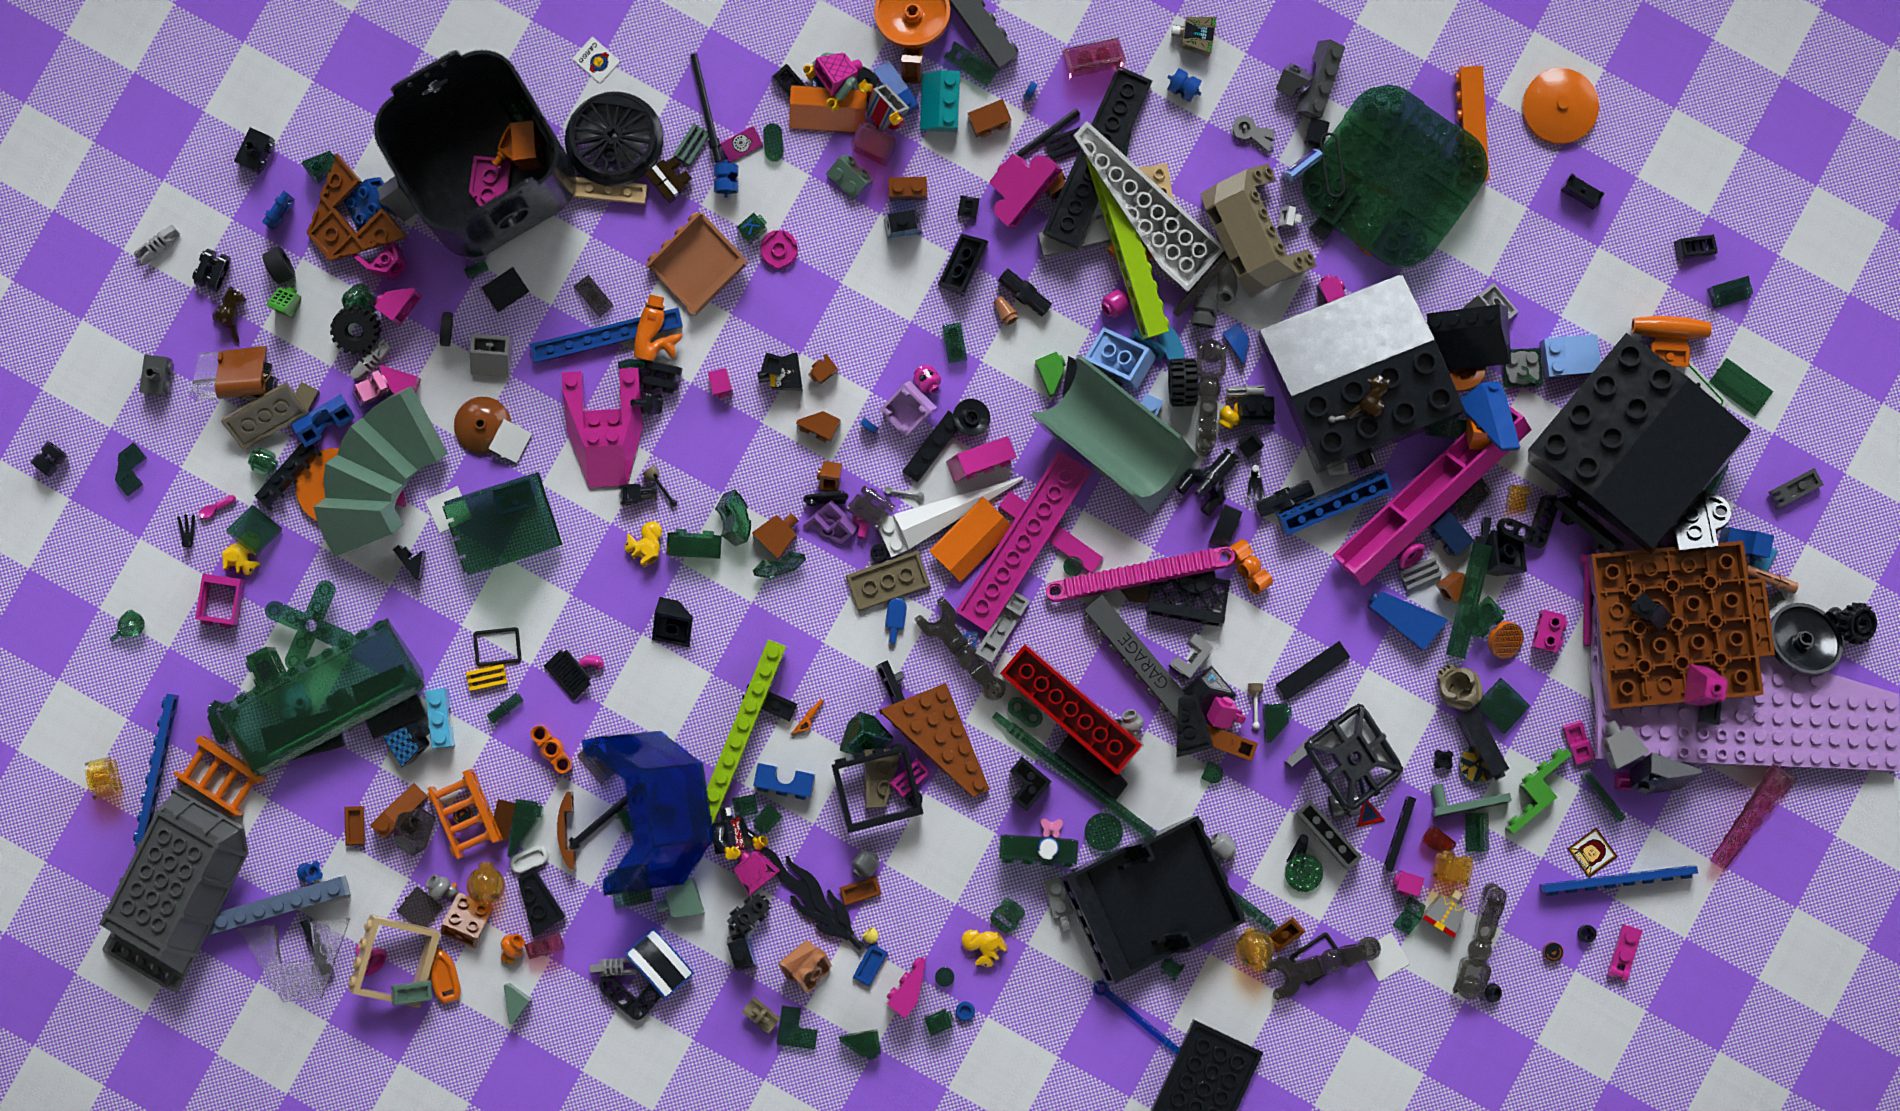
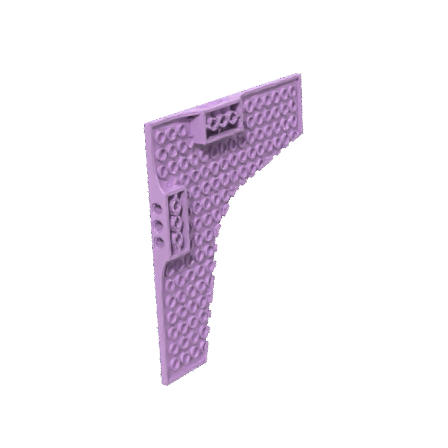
(1794, 724)

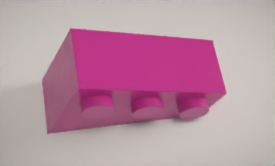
(981, 459)

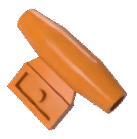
(1671, 335)

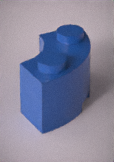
(1756, 543)

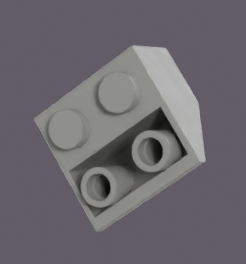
(490, 355)

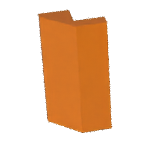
(810, 111)
(971, 539)

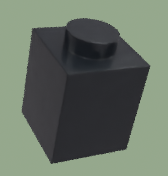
(1315, 130)

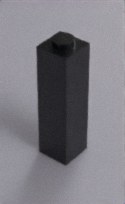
(1482, 744)

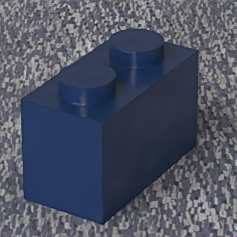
(1451, 534)

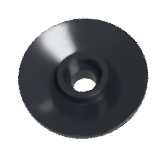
(974, 409)

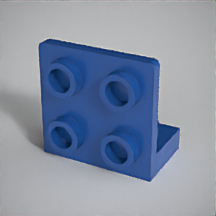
(364, 201)

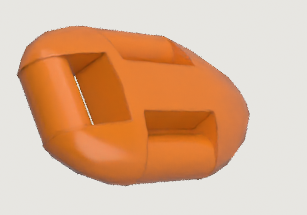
(444, 977)

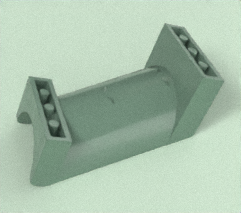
(1119, 437)

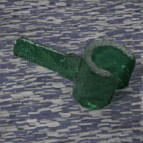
(1528, 376)

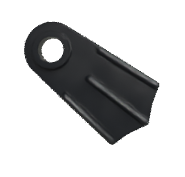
(837, 497)

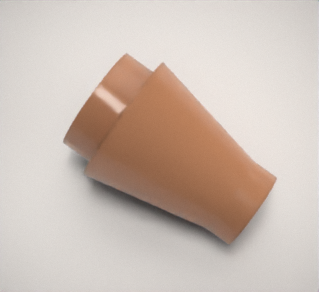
(1006, 312)

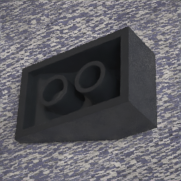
(1661, 774)

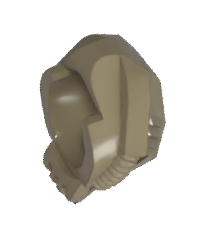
(1459, 687)

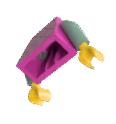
(836, 74)

